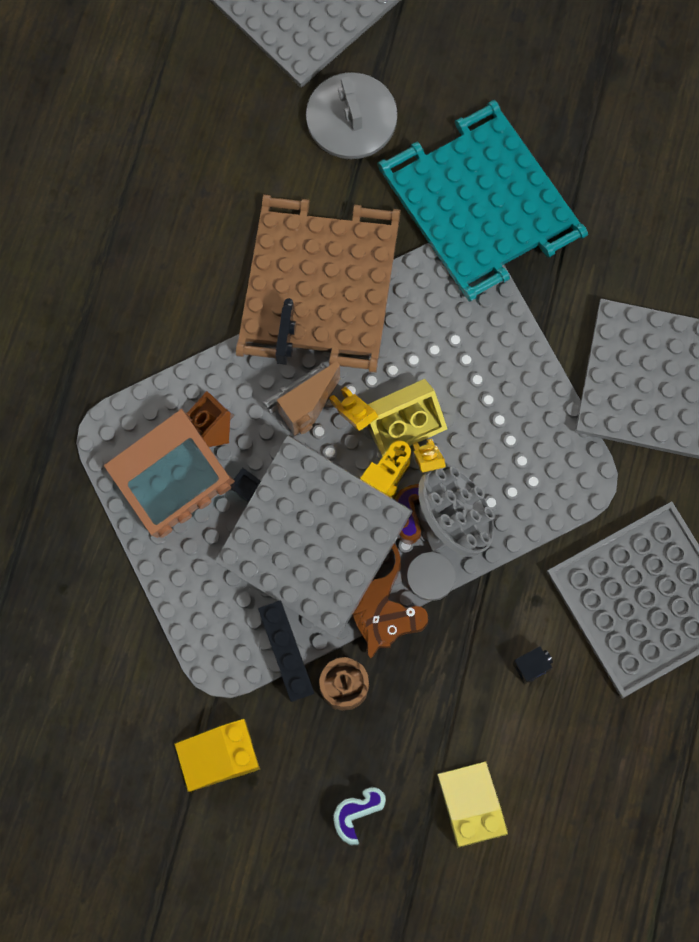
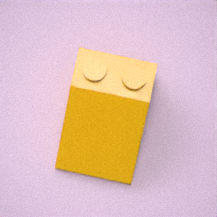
(217, 755)

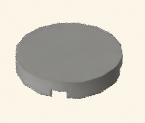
(431, 576)

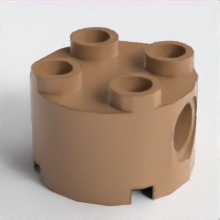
(344, 684)

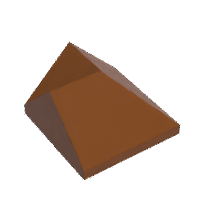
(211, 420)

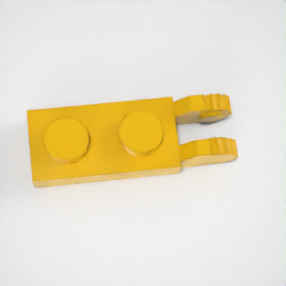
(354, 409)
(428, 456)

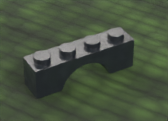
(286, 650)

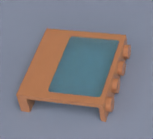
(169, 474)

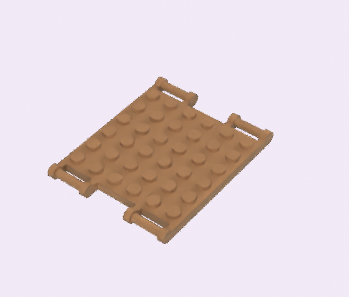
(332, 273)

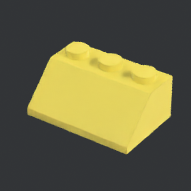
(406, 416)

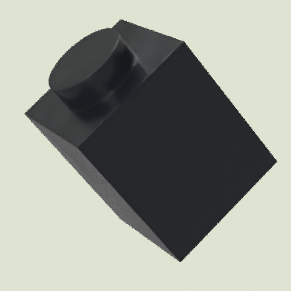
(533, 664)

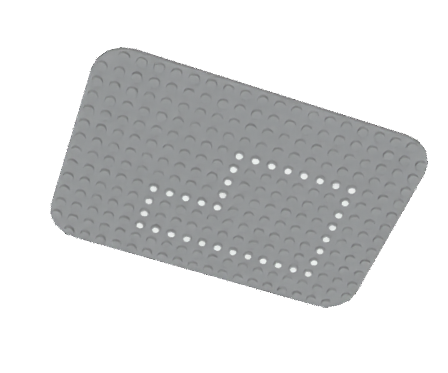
(507, 431)

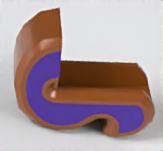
(409, 497)

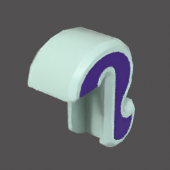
(356, 808)

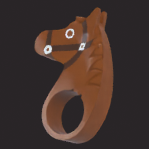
(385, 620)

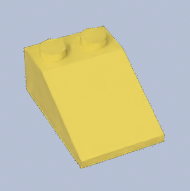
(472, 804)

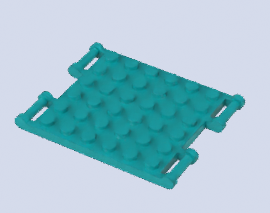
(482, 200)

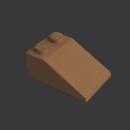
(305, 402)

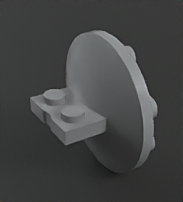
(351, 115)
(454, 512)

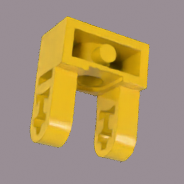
(385, 474)

